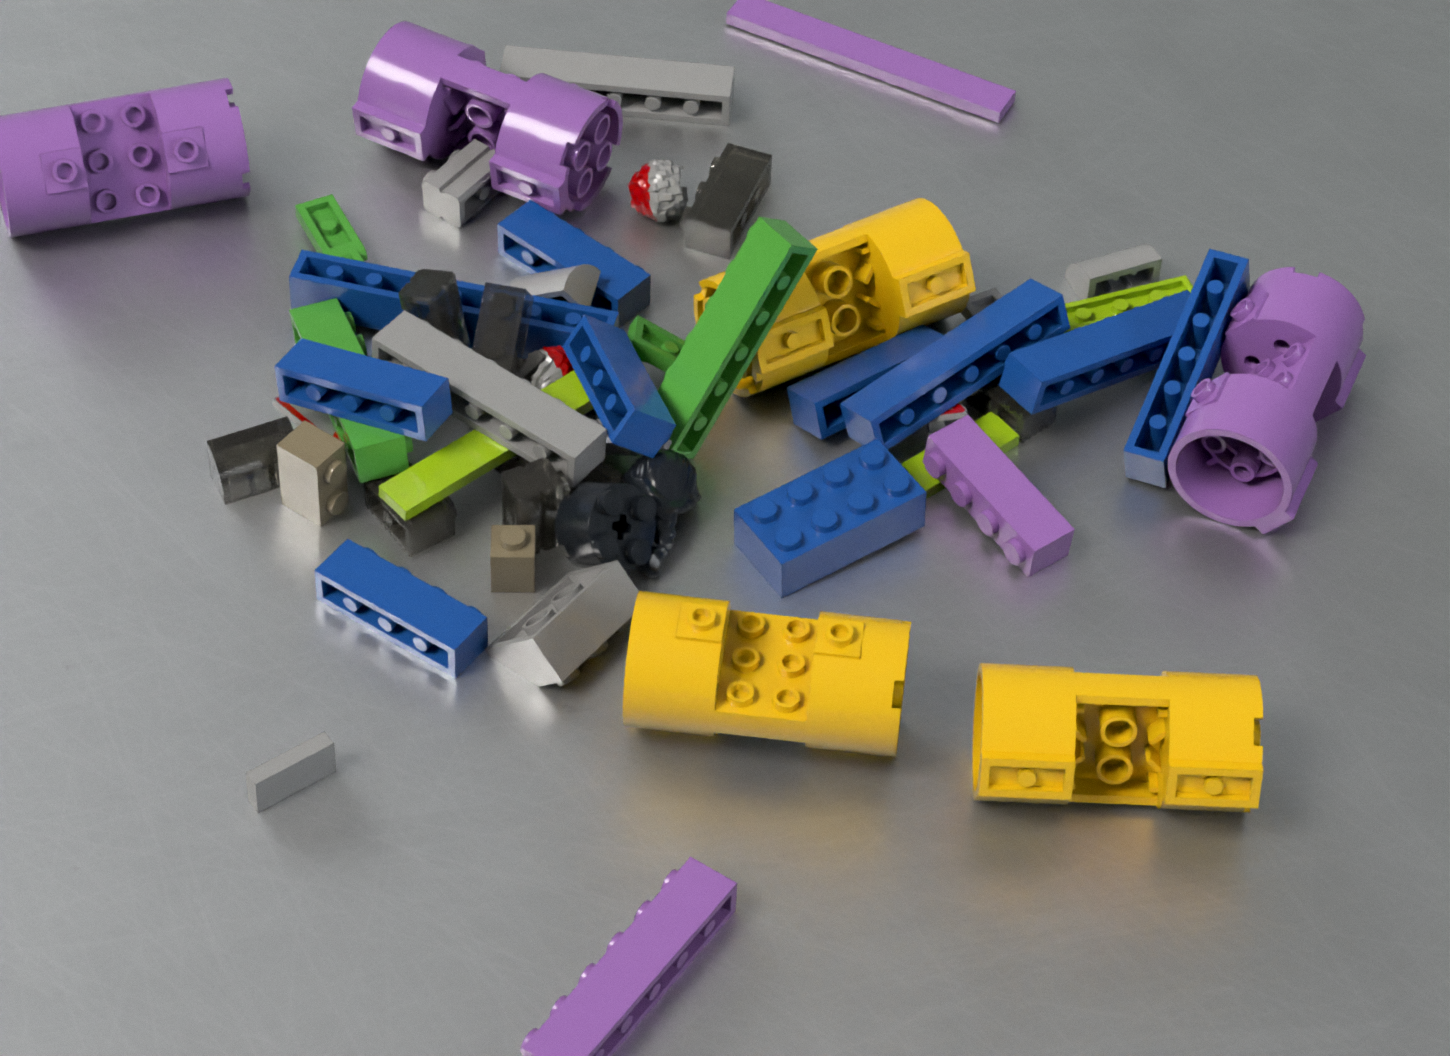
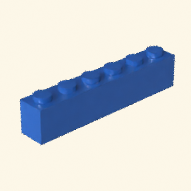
(1092, 355)
(1186, 362)
(953, 365)

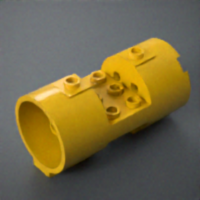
(861, 291)
(765, 675)
(1117, 738)

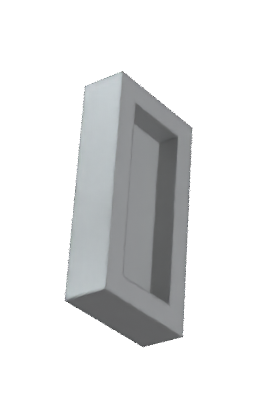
(291, 772)

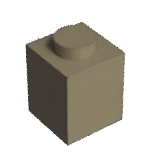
(512, 558)

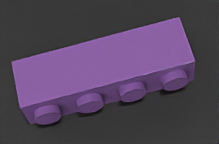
(997, 496)

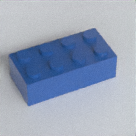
(829, 518)

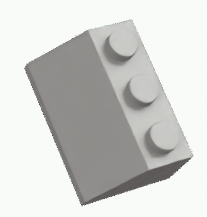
(568, 625)

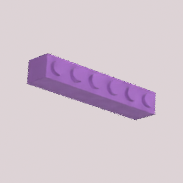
(637, 965)

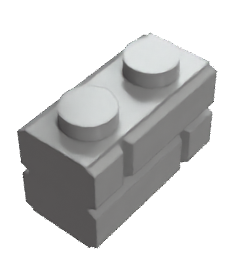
(460, 184)

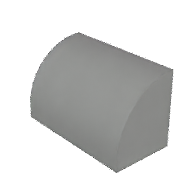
(1114, 271)
(567, 284)

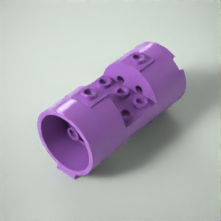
(438, 96)
(121, 157)
(1254, 427)

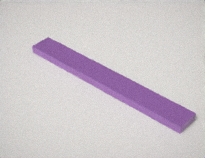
(872, 58)

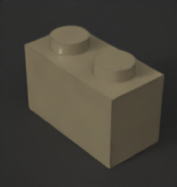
(313, 473)

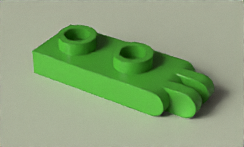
(329, 229)

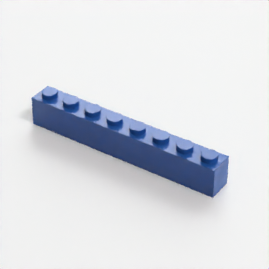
(374, 301)

